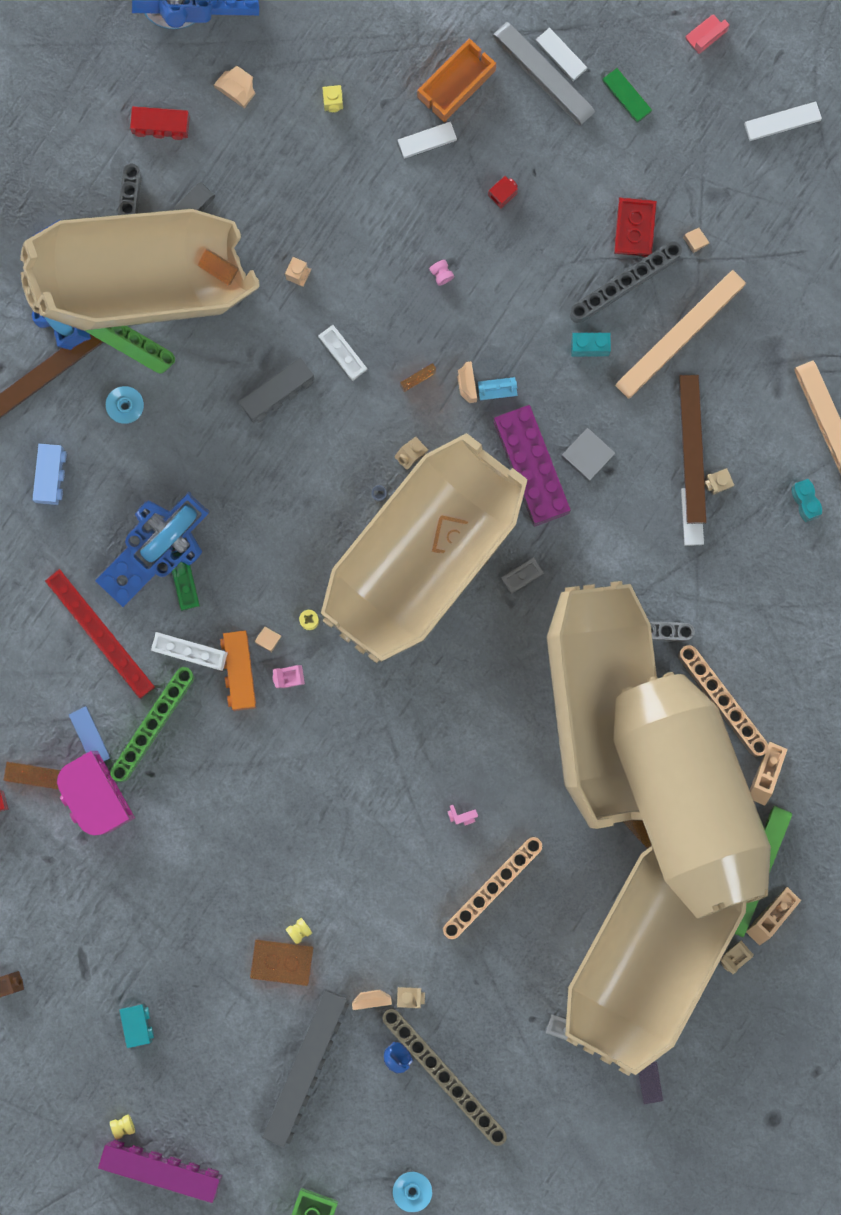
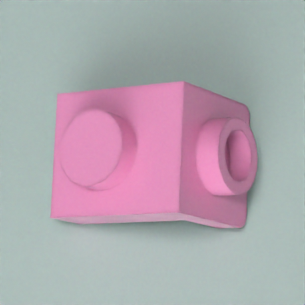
(288, 677)
(467, 818)

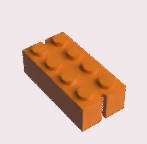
(456, 80)

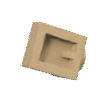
(718, 481)
(410, 997)

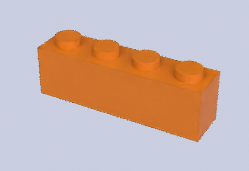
(239, 671)

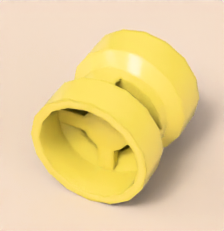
(299, 931)
(122, 1127)

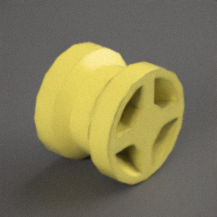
(311, 622)

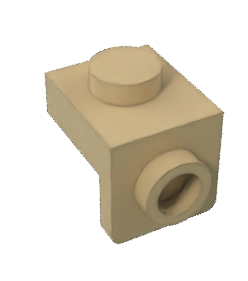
(411, 453)
(736, 957)

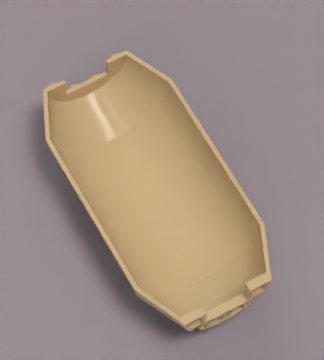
(132, 269)
(389, 581)
(595, 651)
(691, 794)
(645, 971)

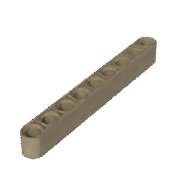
(447, 1086)

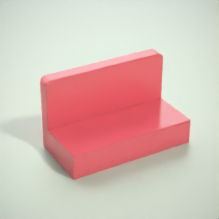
(707, 33)

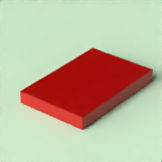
(635, 227)

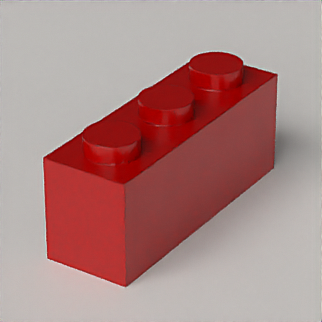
(159, 122)

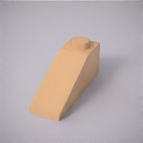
(767, 773)
(773, 916)

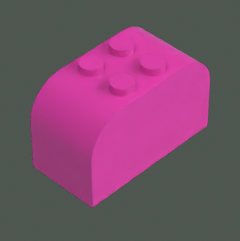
(93, 795)

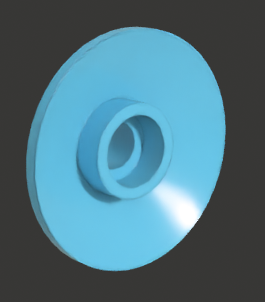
(121, 396)
(410, 1202)

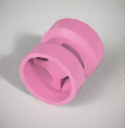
(441, 272)

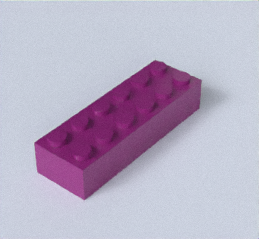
(531, 459)
(160, 1171)

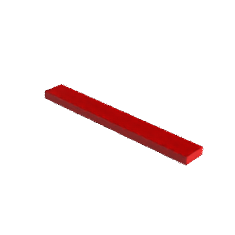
(100, 634)

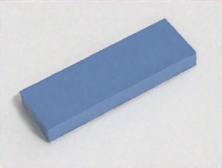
(88, 732)

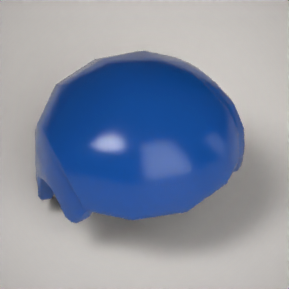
(397, 1058)

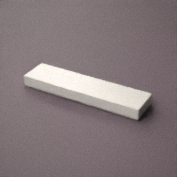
(782, 121)
(189, 651)

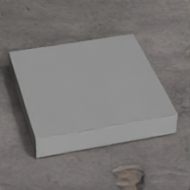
(588, 454)

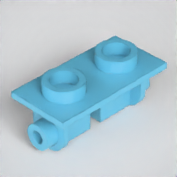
(497, 388)

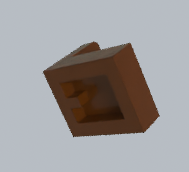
(11, 984)

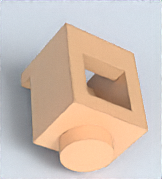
(297, 272)

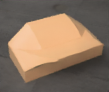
(236, 85)
(467, 383)
(371, 999)

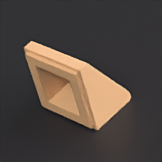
(695, 240)
(267, 639)

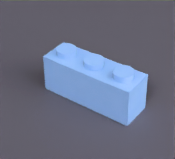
(49, 474)

